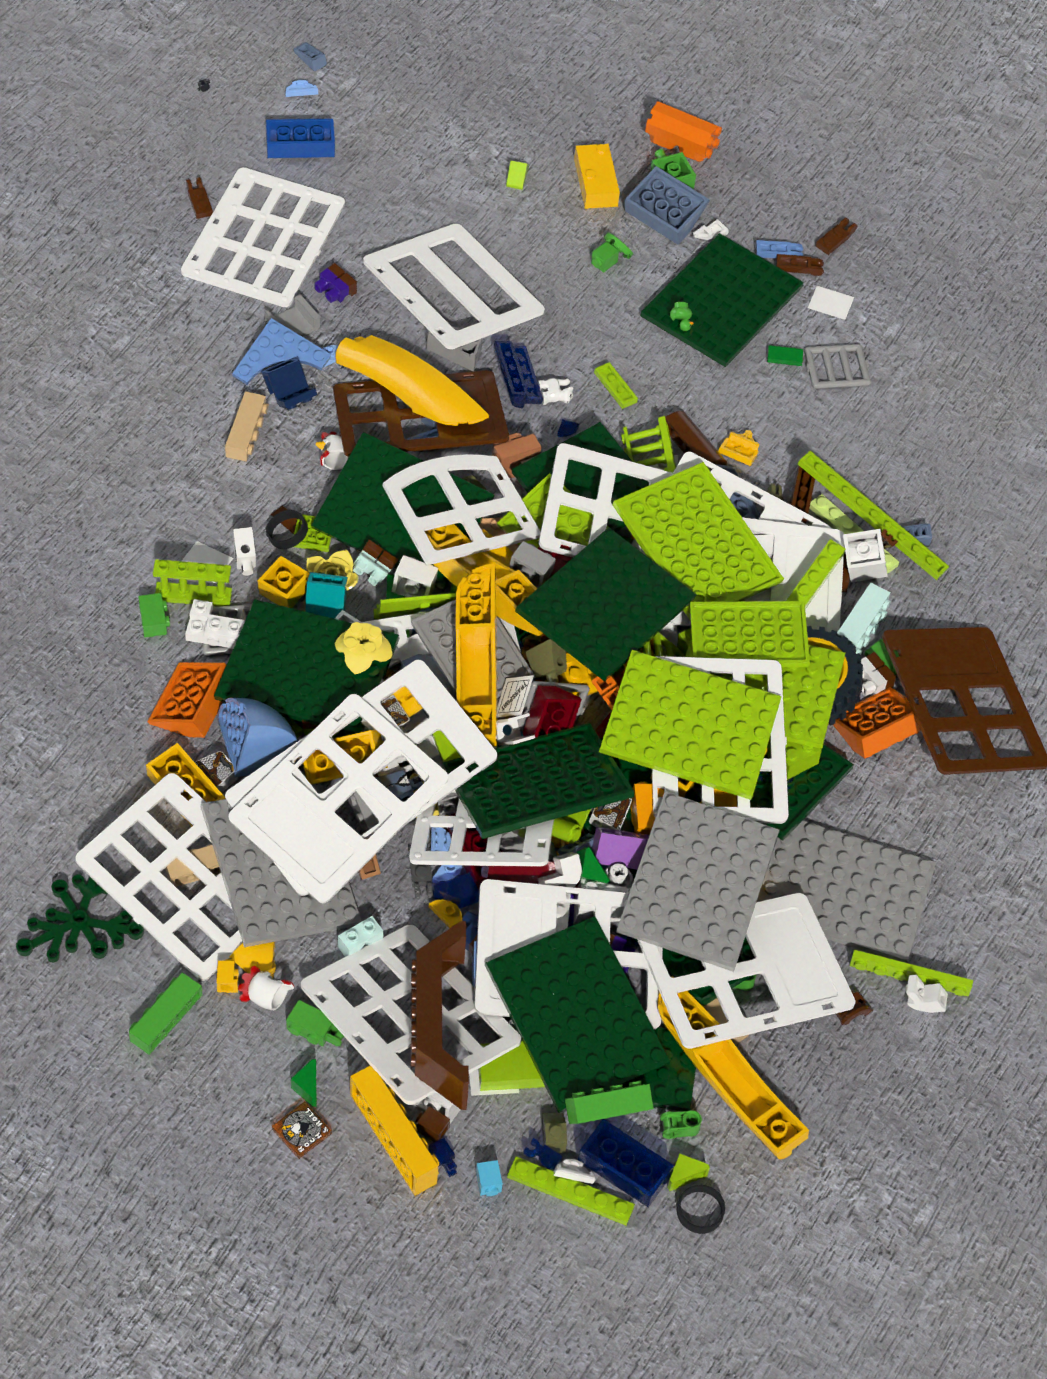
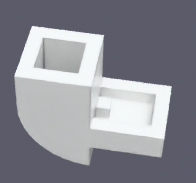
(567, 871)
(925, 998)

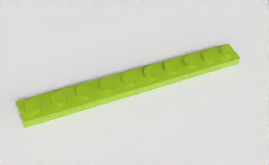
(872, 514)

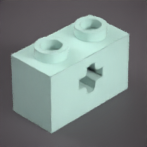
(359, 936)

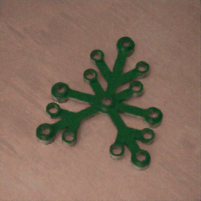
(57, 931)

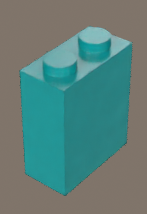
(326, 594)

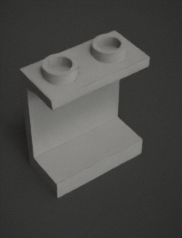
(300, 319)

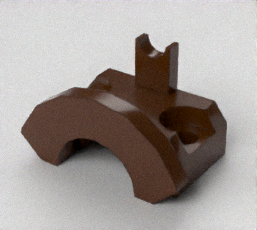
(858, 1009)

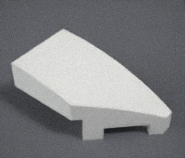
(711, 231)

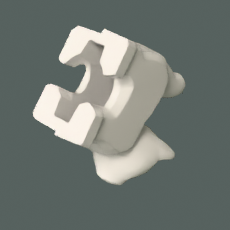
(551, 390)

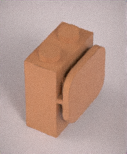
(515, 450)

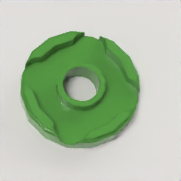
(618, 244)

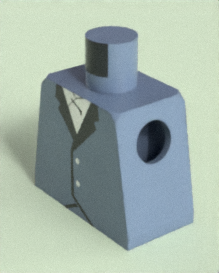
(400, 785)

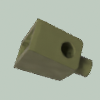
(547, 661)

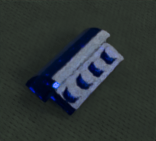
(518, 374)

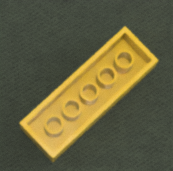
(394, 1130)

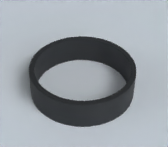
(280, 517)
(701, 1229)

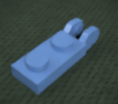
(770, 249)

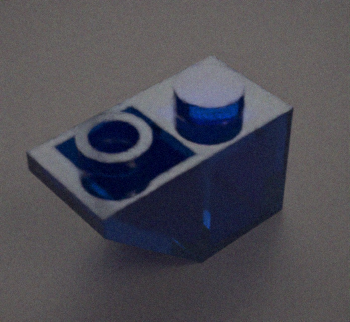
(459, 890)

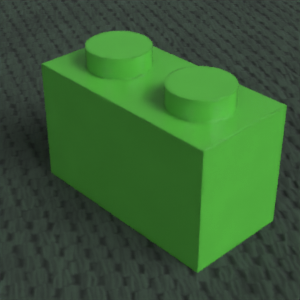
(152, 615)

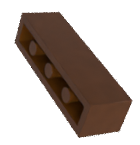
(802, 491)

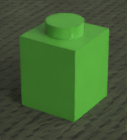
(605, 256)

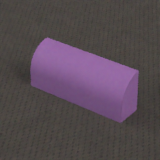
(619, 847)

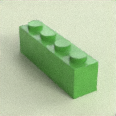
(165, 1013)
(609, 1103)

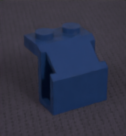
(288, 384)

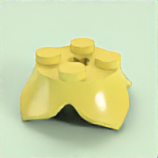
(338, 564)
(360, 656)

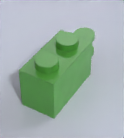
(312, 1025)

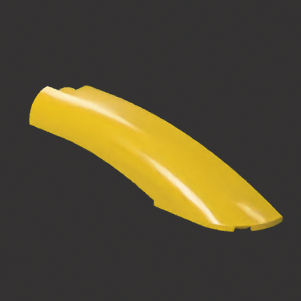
(410, 379)
(511, 585)
(477, 649)
(738, 1083)

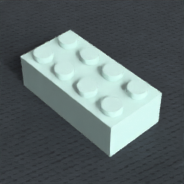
(865, 617)

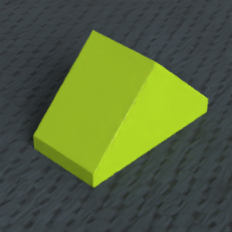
(517, 174)
(687, 1171)

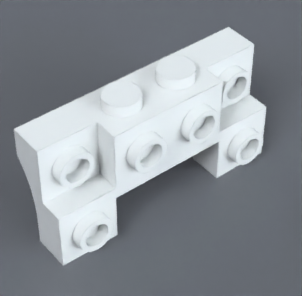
(212, 628)

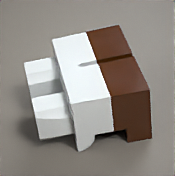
(876, 675)

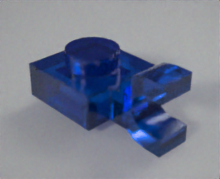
(444, 1155)
(547, 1156)

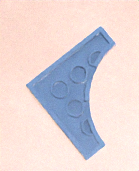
(276, 346)

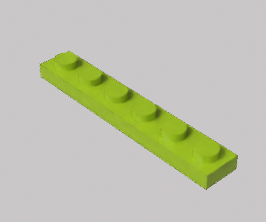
(902, 970)
(571, 1191)

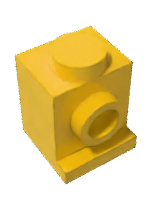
(227, 976)

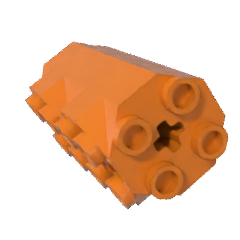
(677, 128)

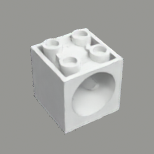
(865, 555)

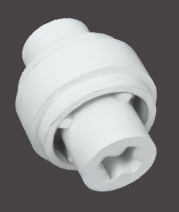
(619, 876)

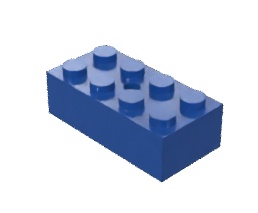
(300, 138)

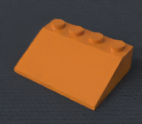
(189, 700)
(878, 723)

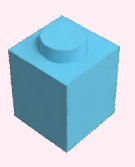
(489, 1178)

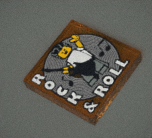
(301, 1130)

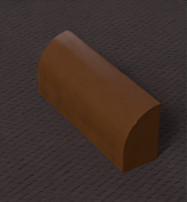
(691, 439)

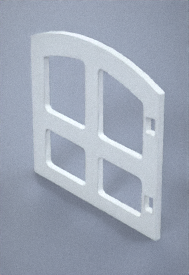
(461, 511)

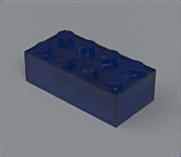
(625, 1163)

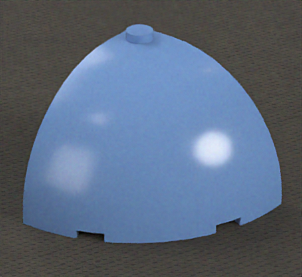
(253, 734)

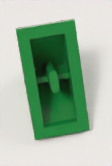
(590, 867)
(305, 1083)

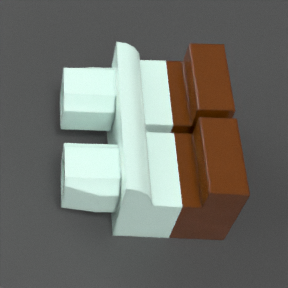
(377, 570)

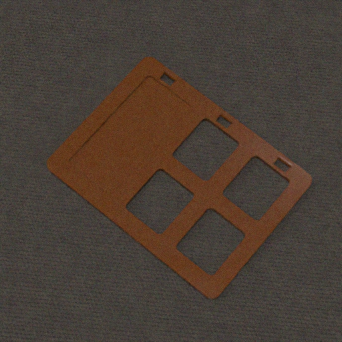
(480, 388)
(958, 662)

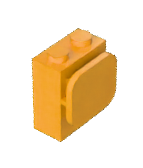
(642, 807)

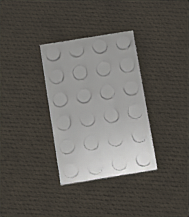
(438, 635)

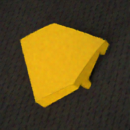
(740, 447)
(258, 955)

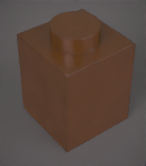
(432, 1124)

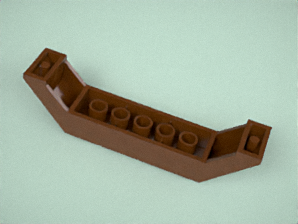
(430, 1060)

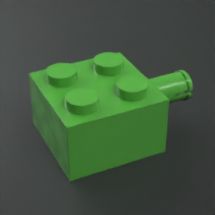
(676, 166)

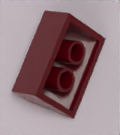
(551, 711)

